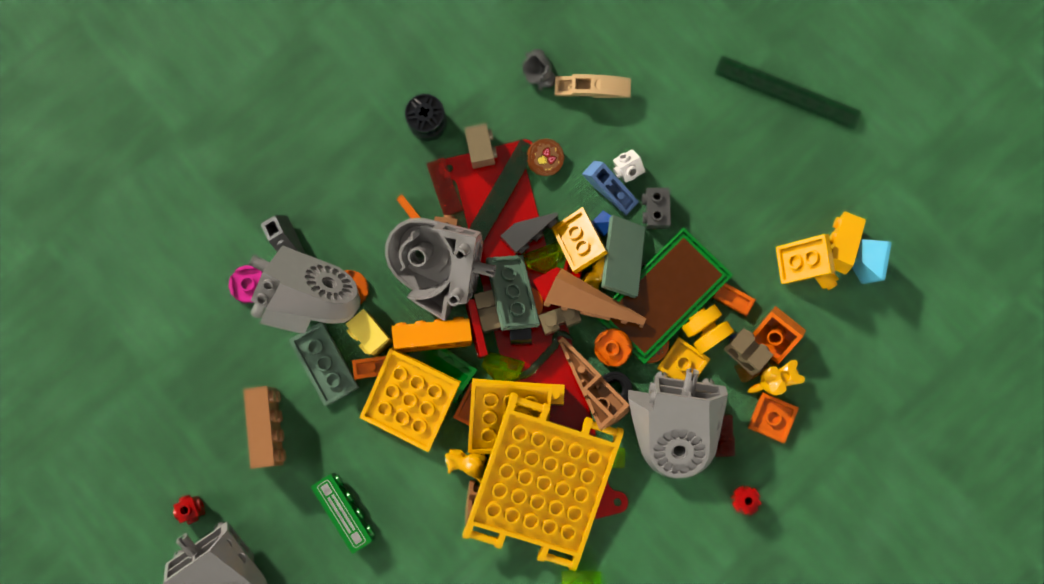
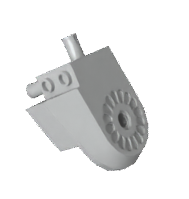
(446, 269)
(302, 290)
(678, 423)
(213, 560)

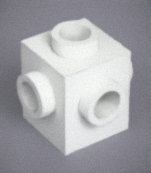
(628, 166)

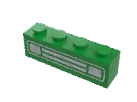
(343, 512)

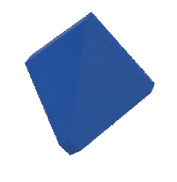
(601, 223)

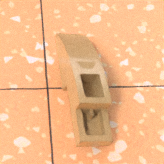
(593, 85)

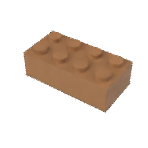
(264, 427)

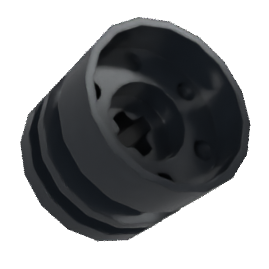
(428, 127)

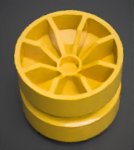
(705, 322)

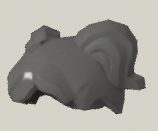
(538, 69)

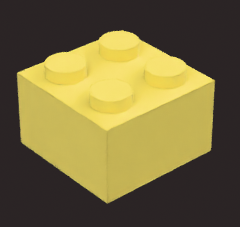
(369, 333)

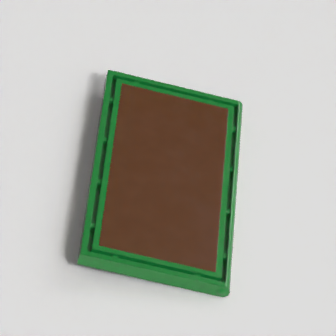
(670, 293)

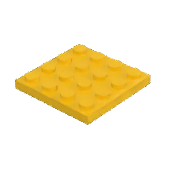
(410, 399)
(489, 405)

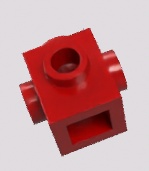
(739, 497)
(195, 509)

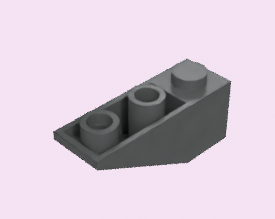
(281, 232)
(524, 232)

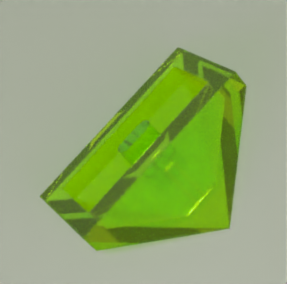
(544, 258)
(502, 367)
(580, 577)

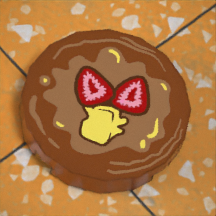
(545, 157)

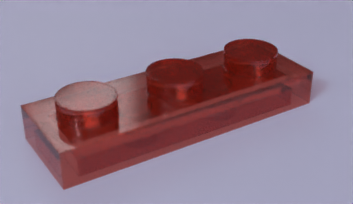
(444, 187)

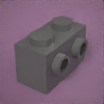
(656, 208)

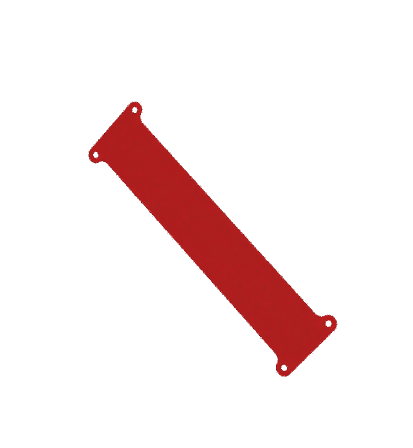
(474, 188)

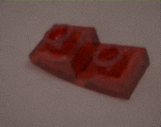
(726, 441)

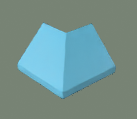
(872, 261)

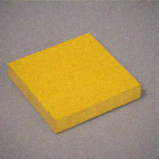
(680, 358)

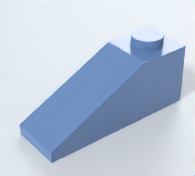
(610, 186)

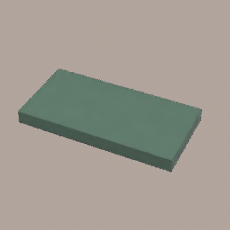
(624, 257)
(513, 293)
(324, 363)

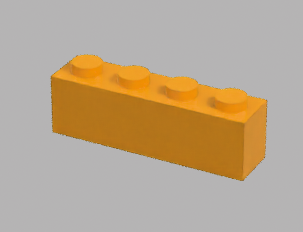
(431, 335)

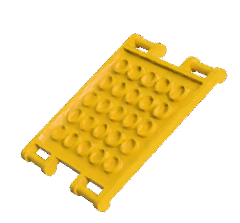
(543, 483)

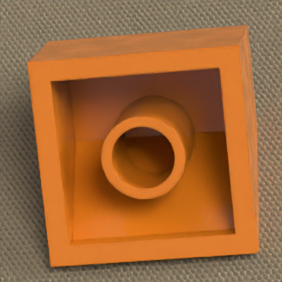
(778, 333)

